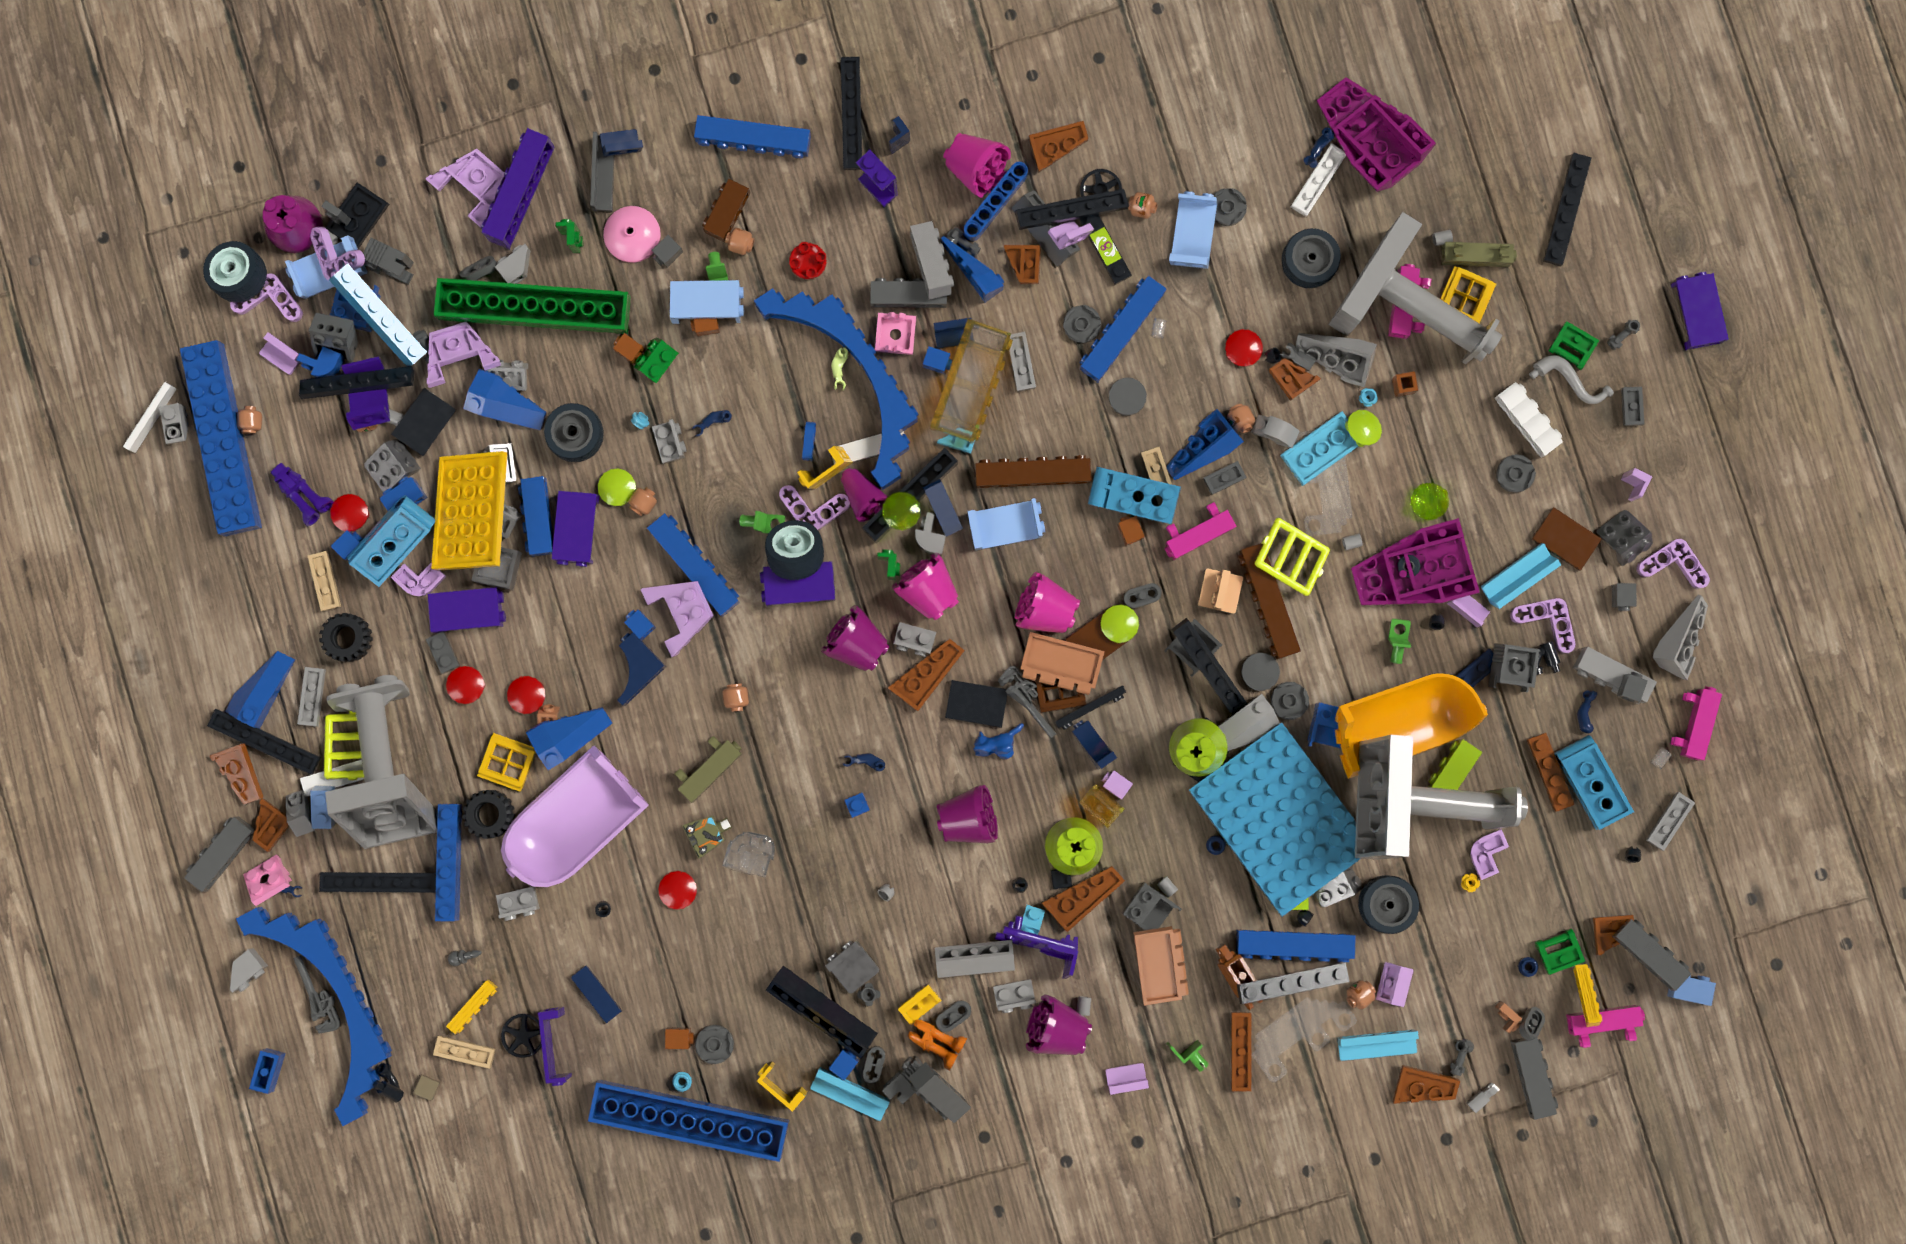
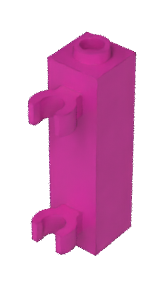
(1401, 321)
(1199, 535)
(1700, 724)
(1612, 1019)

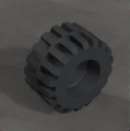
(331, 631)
(472, 814)

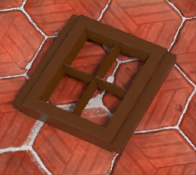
(1057, 704)

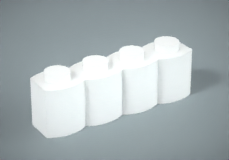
(1528, 419)

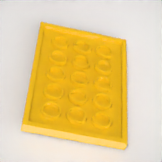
(469, 511)

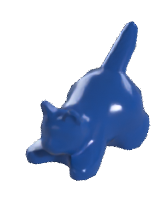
(1000, 745)

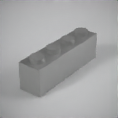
(930, 260)
(1607, 671)
(974, 959)

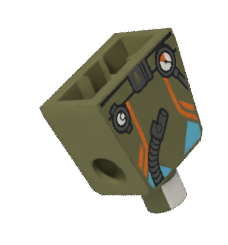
(706, 834)

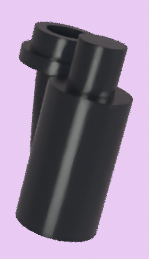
(1550, 655)
(389, 1090)

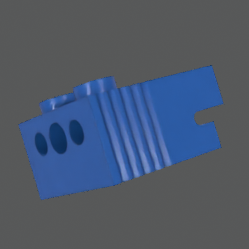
(343, 309)
(1323, 725)

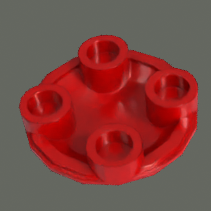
(807, 260)
(1244, 348)
(349, 512)
(465, 685)
(526, 694)
(677, 890)

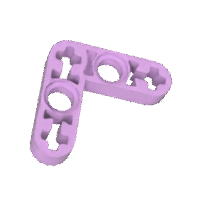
(321, 241)
(273, 292)
(814, 516)
(1672, 556)
(1548, 612)

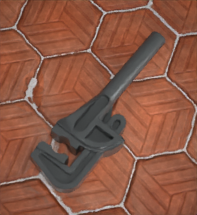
(1024, 692)
(320, 1004)

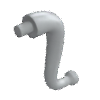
(1548, 363)

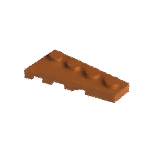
(924, 678)
(1079, 900)

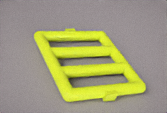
(1275, 570)
(329, 755)

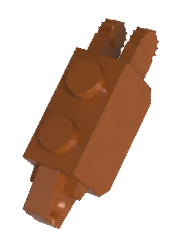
(1234, 970)

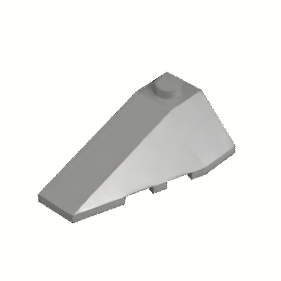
(1677, 645)
(1249, 723)

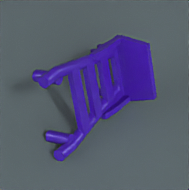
(1063, 949)

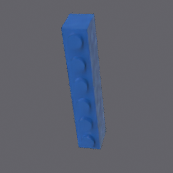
(752, 136)
(1123, 328)
(693, 565)
(448, 862)
(1295, 944)

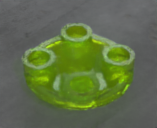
(1429, 501)
(901, 511)

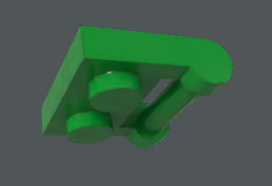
(1577, 340)
(1563, 957)

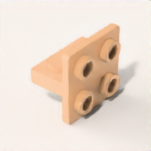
(1220, 590)

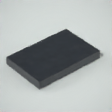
(363, 209)
(423, 421)
(976, 703)

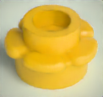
(1465, 882)

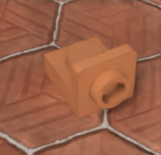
(548, 712)
(1507, 1013)

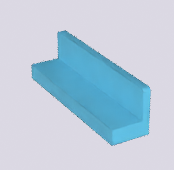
(1520, 576)
(1377, 1045)
(850, 1094)

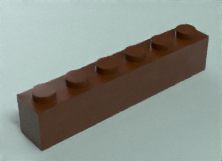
(1033, 473)
(1270, 604)

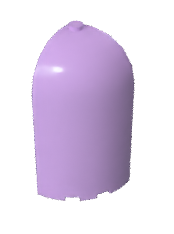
(570, 821)

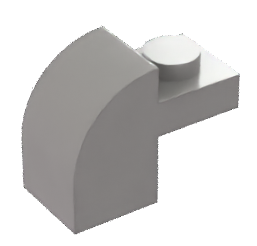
(1276, 430)
(929, 541)

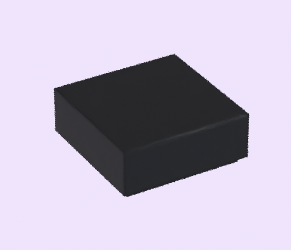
(1060, 880)

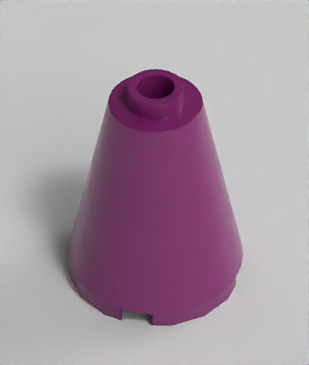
(862, 494)

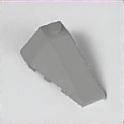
(1343, 356)

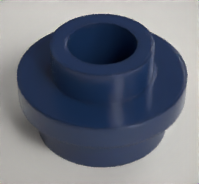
(1220, 849)
(1532, 971)

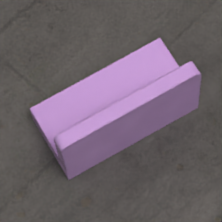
(1069, 233)
(279, 354)
(1637, 479)
(1470, 609)
(1394, 984)
(1126, 1078)

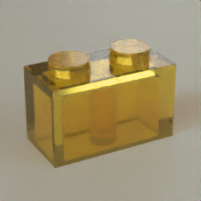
(1101, 805)

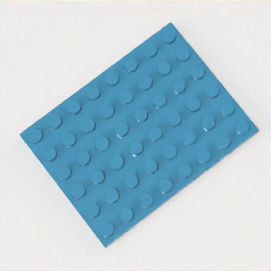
(1280, 818)

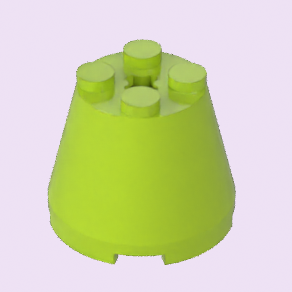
(1207, 738)
(1059, 847)

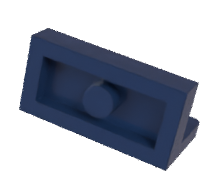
(902, 137)
(620, 142)
(949, 332)

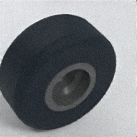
(1415, 565)

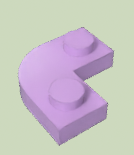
(415, 584)
(1482, 853)

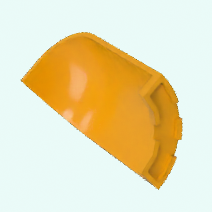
(1428, 709)

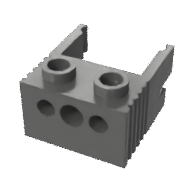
(388, 260)
(333, 333)
(1211, 642)
(1514, 666)
(1148, 908)
(900, 1081)

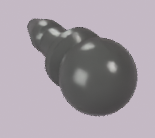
(460, 957)

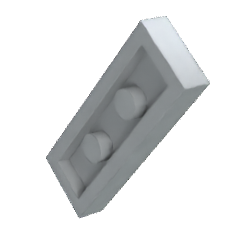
(1021, 362)
(311, 696)
(1670, 821)

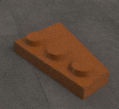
(1056, 143)
(239, 770)
(1423, 1085)

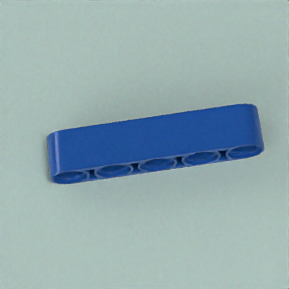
(999, 193)

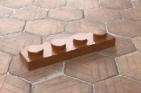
(1550, 772)
(1241, 1051)

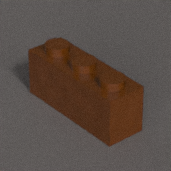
(726, 210)

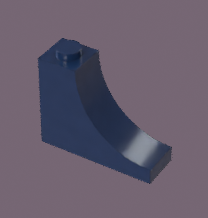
(642, 666)
(1093, 744)

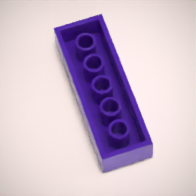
(518, 188)

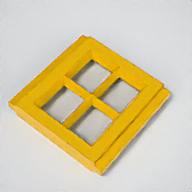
(1484, 298)
(501, 778)

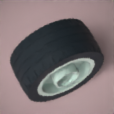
(234, 271)
(794, 550)

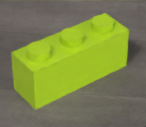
(1455, 766)

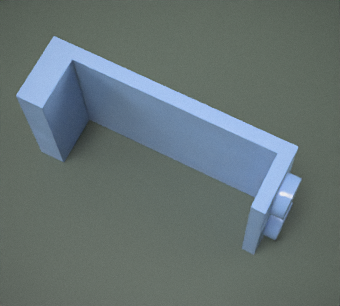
(1193, 230)
(308, 275)
(705, 300)
(1006, 524)

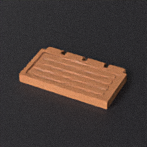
(1061, 661)
(1161, 965)

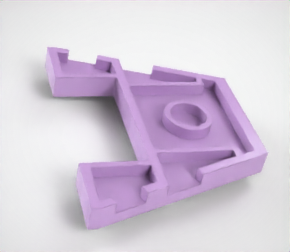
(478, 176)
(454, 345)
(687, 608)

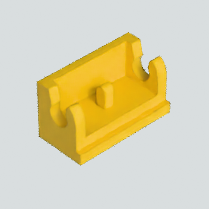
(919, 1004)

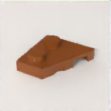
(1025, 262)
(1292, 378)
(269, 825)
(1604, 930)

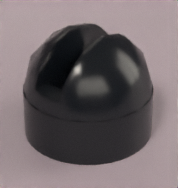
(1272, 355)
(1436, 622)
(1633, 855)
(1020, 880)
(603, 912)
(1304, 917)

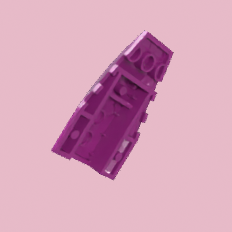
(1374, 135)
(1443, 572)

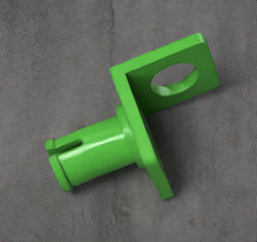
(716, 270)
(761, 521)
(1399, 641)
(1191, 1054)

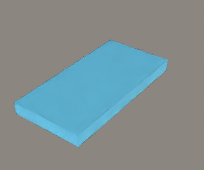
(1320, 449)

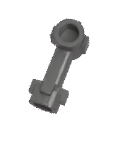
(956, 237)
(1631, 327)
(422, 337)
(1463, 1046)

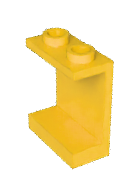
(842, 461)
(776, 1091)

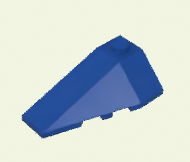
(980, 276)
(497, 400)
(1211, 442)
(258, 694)
(563, 737)

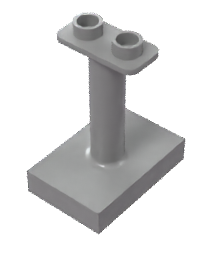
(1382, 280)
(1388, 800)
(385, 805)

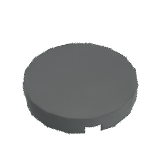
(1230, 207)
(1082, 324)
(1127, 396)
(1515, 473)
(1260, 671)
(1289, 700)
(714, 1044)

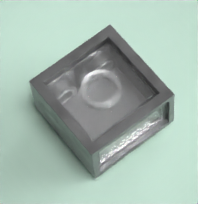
(503, 575)

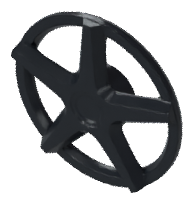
(1100, 186)
(521, 1035)

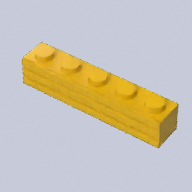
(1587, 995)
(472, 1007)

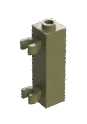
(1478, 254)
(710, 771)

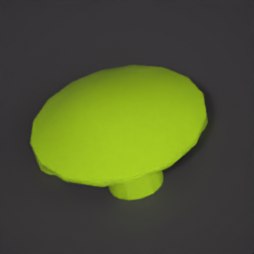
(1364, 427)
(616, 487)
(1119, 623)

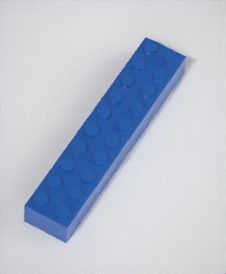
(220, 439)
(688, 1120)

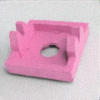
(892, 321)
(277, 880)

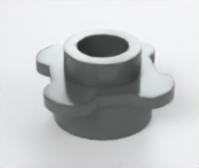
(868, 999)

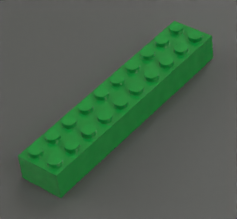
(532, 305)

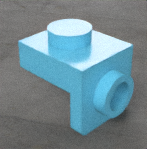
(1032, 919)

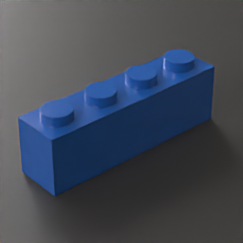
(537, 516)

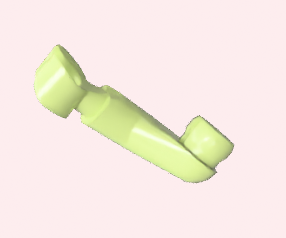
(837, 364)

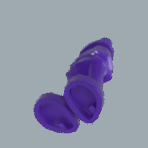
(292, 485)

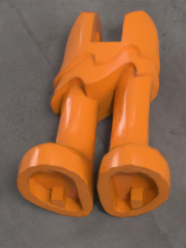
(927, 1042)

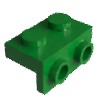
(569, 228)
(655, 359)
(893, 566)

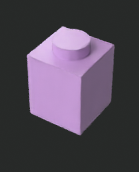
(1116, 784)

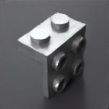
(391, 464)
(1626, 536)
(1339, 888)
(852, 966)

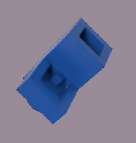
(327, 364)

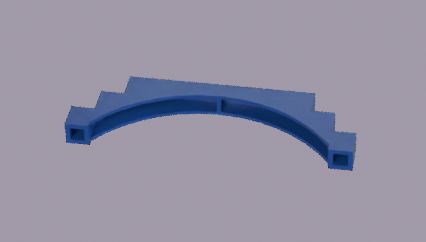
(833, 321)
(365, 1036)

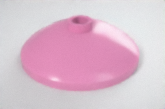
(633, 246)

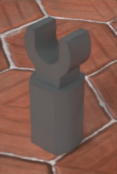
(1298, 357)

